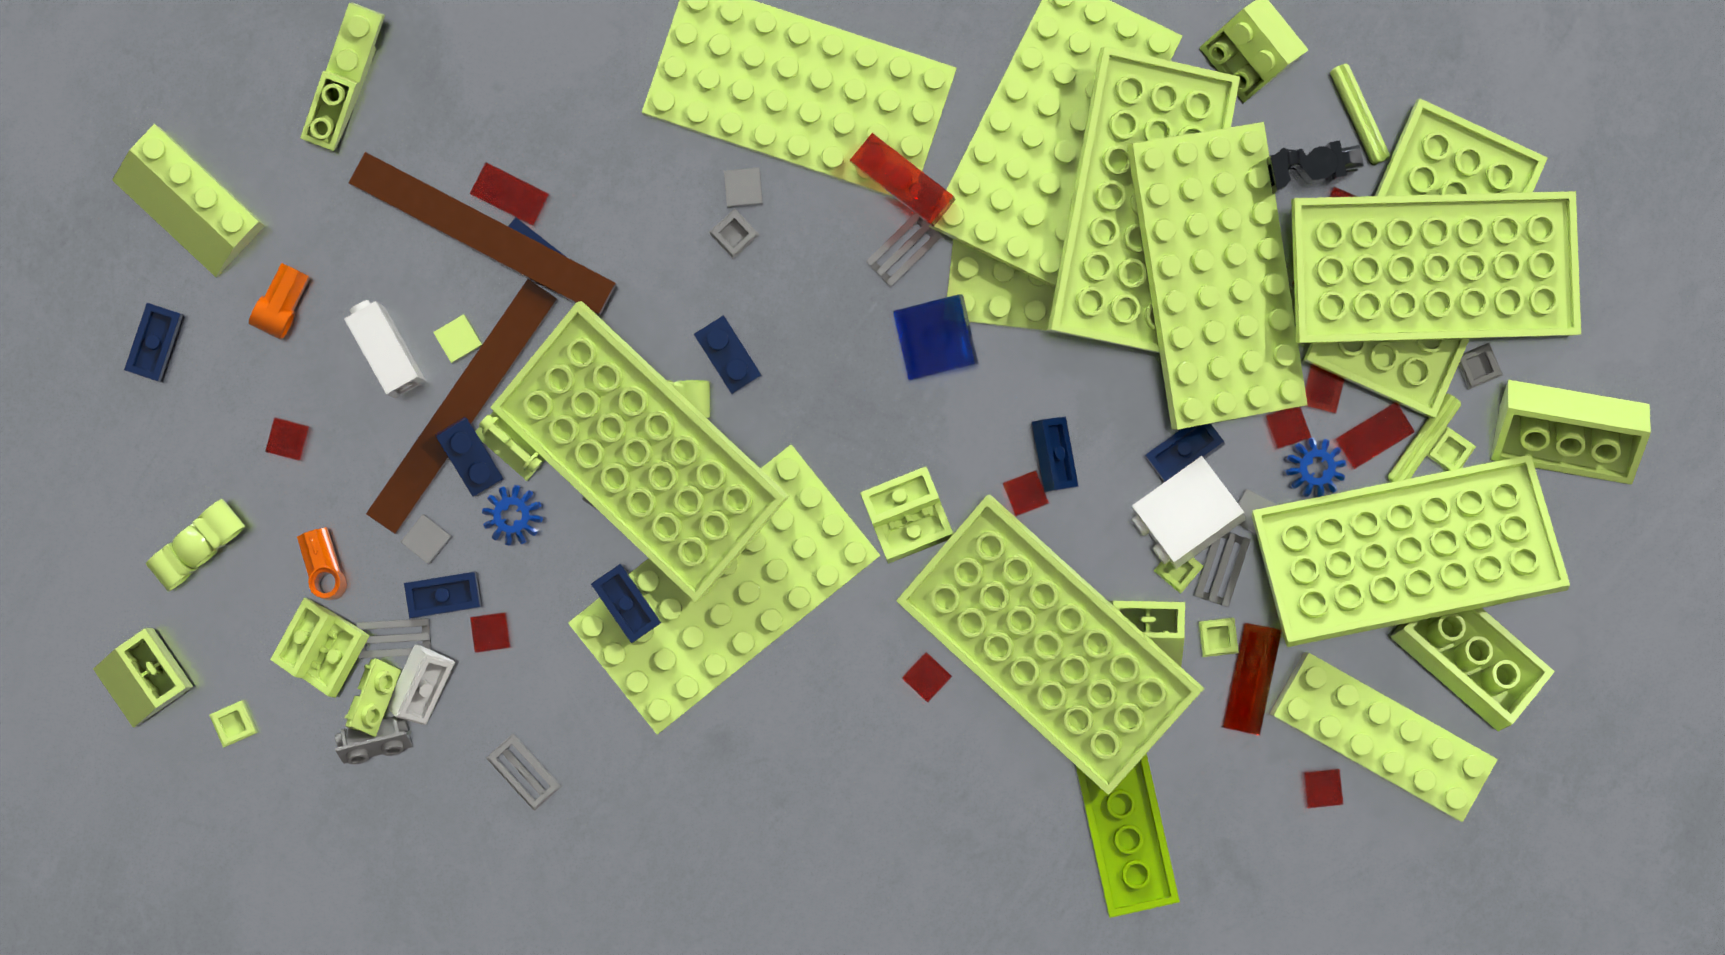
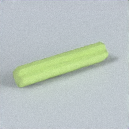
(1360, 114)
(1424, 440)

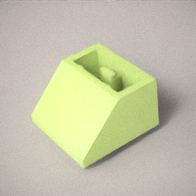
(1255, 47)
(1159, 622)
(142, 676)

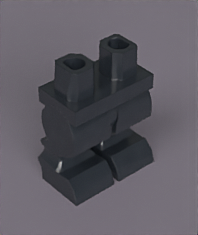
(1309, 170)

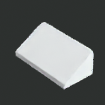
(420, 685)

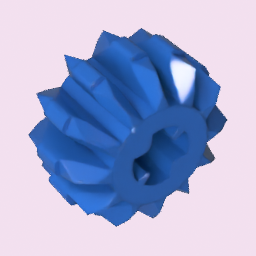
(1307, 459)
(506, 505)

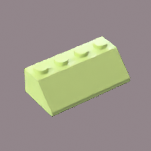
(186, 200)
(1572, 431)
(1477, 662)

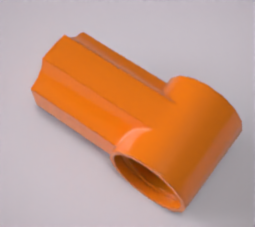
(276, 309)
(321, 560)

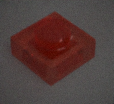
(288, 439)
(926, 677)

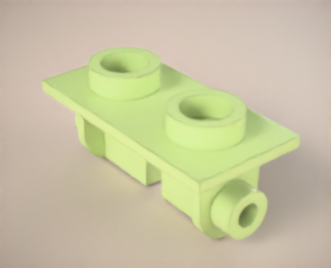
(509, 445)
(376, 691)

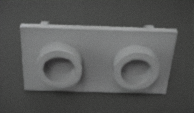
(357, 746)

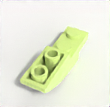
(343, 77)

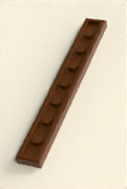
(482, 233)
(464, 400)

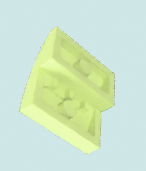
(907, 514)
(319, 647)

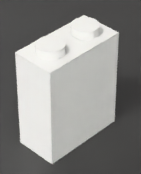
(384, 348)
(1187, 513)

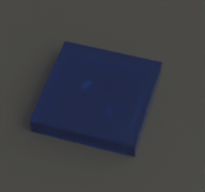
(935, 337)

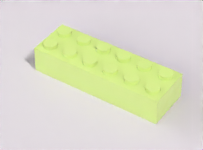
(1383, 736)

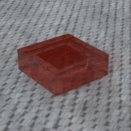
(1287, 427)
(1025, 493)
(490, 632)
(1322, 788)

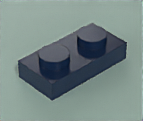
(153, 342)
(727, 355)
(1184, 449)
(1055, 454)
(469, 456)
(442, 595)
(626, 603)

